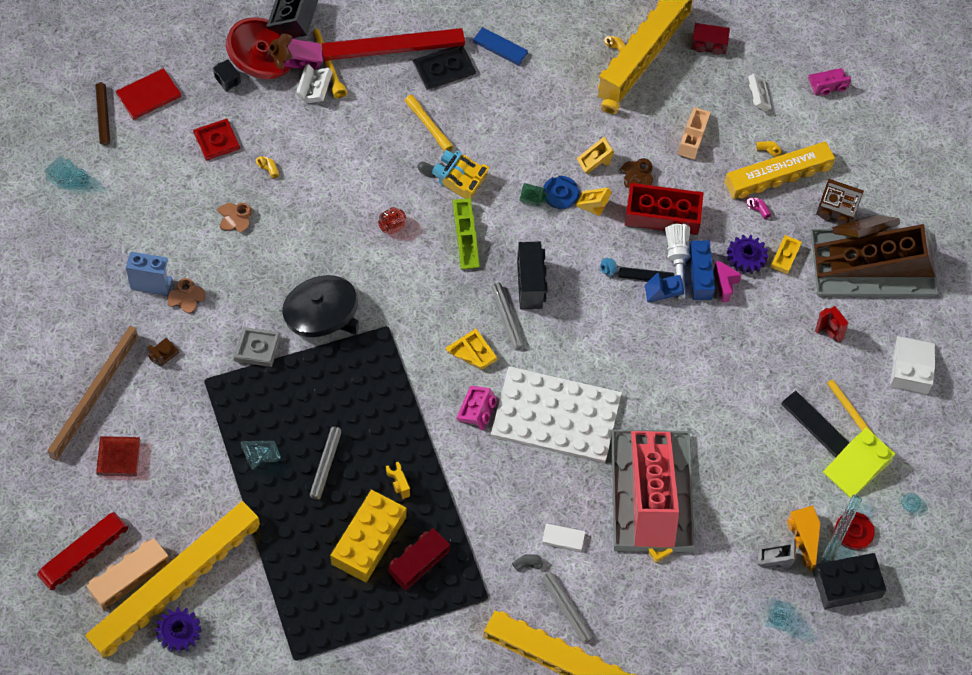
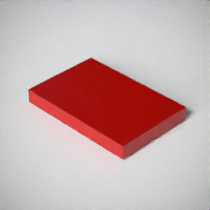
(148, 93)

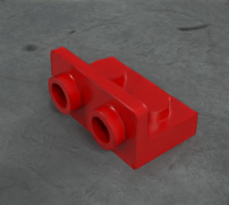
(833, 322)

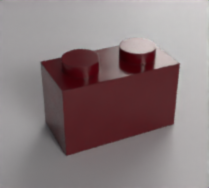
(710, 38)

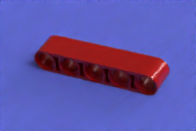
(81, 550)

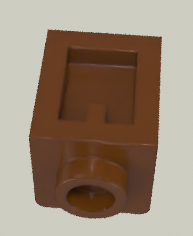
(162, 352)

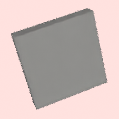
(257, 347)

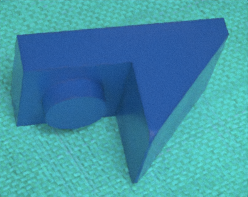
(664, 288)

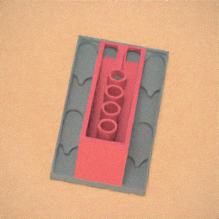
(652, 491)

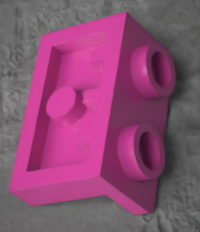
(829, 81)
(477, 406)

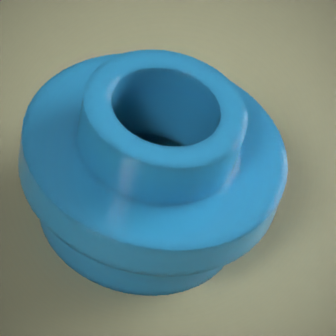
(608, 266)

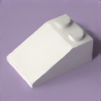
(913, 365)

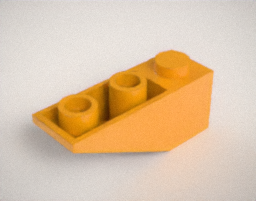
(806, 529)

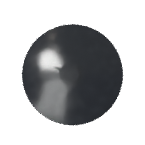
(320, 306)

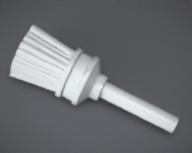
(678, 248)

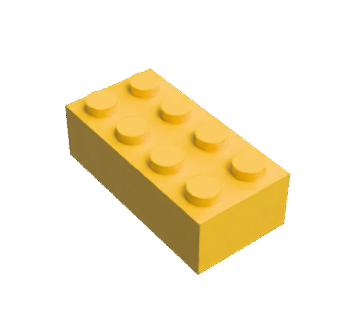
(368, 536)

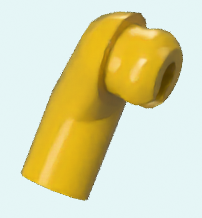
(614, 42)
(269, 165)

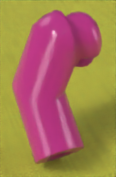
(759, 205)

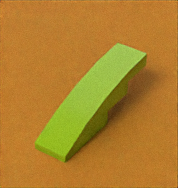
(465, 233)

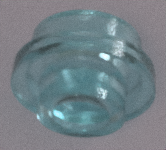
(908, 506)

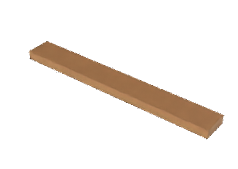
(93, 393)

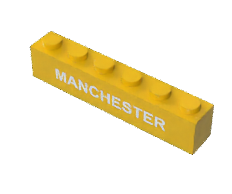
(779, 170)

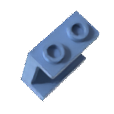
(148, 273)

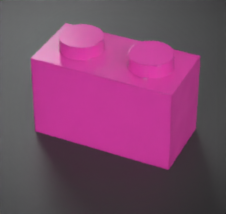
(303, 54)

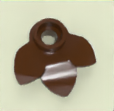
(280, 51)
(635, 174)

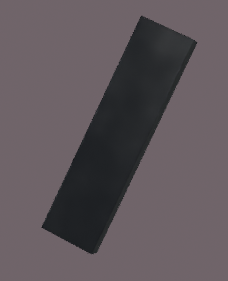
(815, 423)

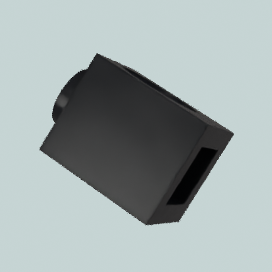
(226, 75)

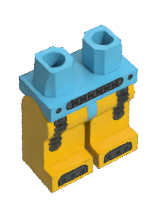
(460, 174)

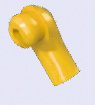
(770, 146)

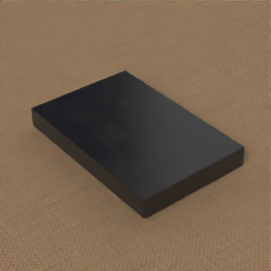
(444, 67)

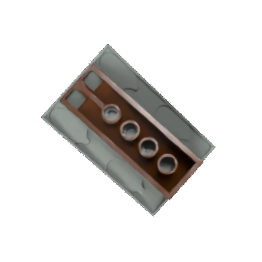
(875, 264)

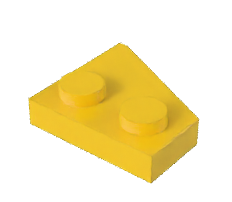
(473, 350)

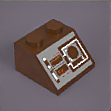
(839, 202)

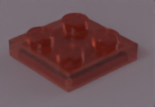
(118, 456)

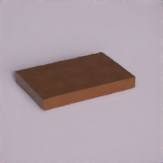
(866, 226)

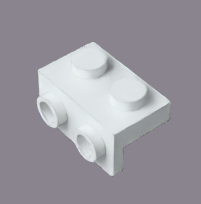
(313, 84)

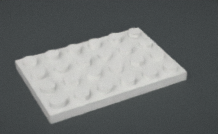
(556, 414)

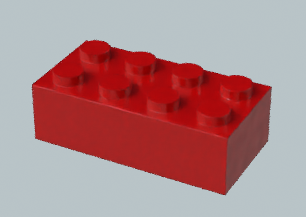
(662, 206)

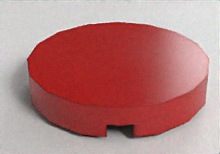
(854, 538)

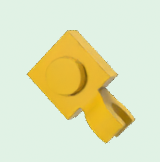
(400, 484)

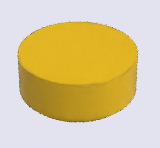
(610, 106)

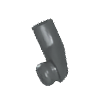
(426, 168)
(528, 559)

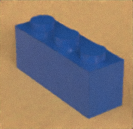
(701, 270)

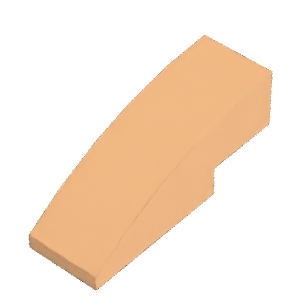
(694, 133)

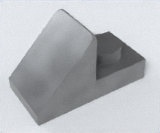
(777, 554)

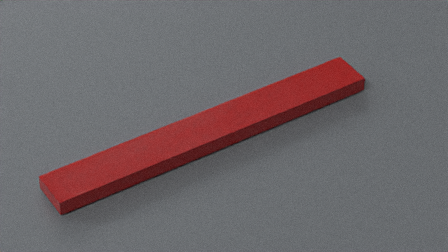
(393, 44)

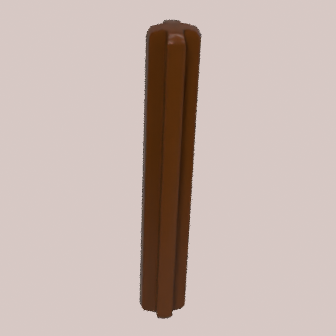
(102, 114)

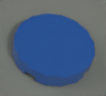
(565, 195)

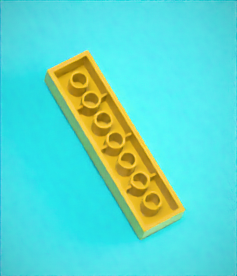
(642, 48)

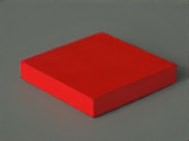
(216, 139)

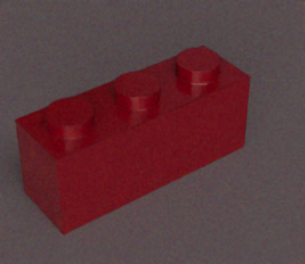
(418, 558)

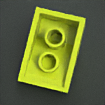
(859, 463)

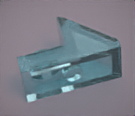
(260, 452)
(778, 614)

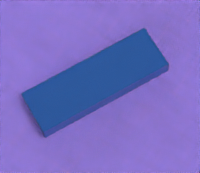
(500, 46)

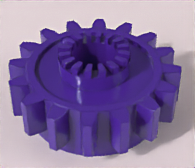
(747, 263)
(179, 640)

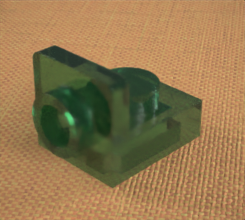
(533, 194)

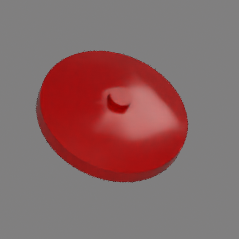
(249, 48)

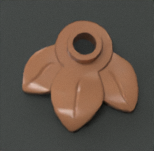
(233, 218)
(186, 298)

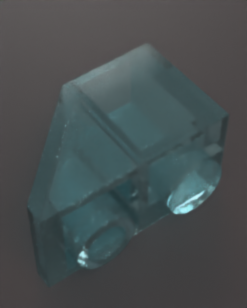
(66, 175)

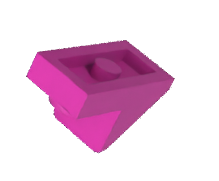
(725, 278)

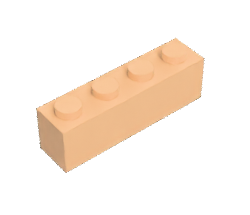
(128, 573)

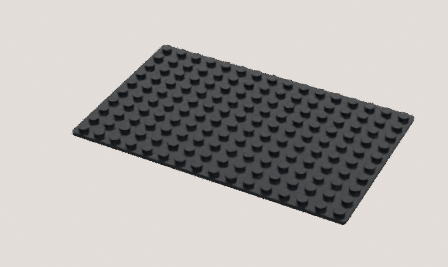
(296, 403)

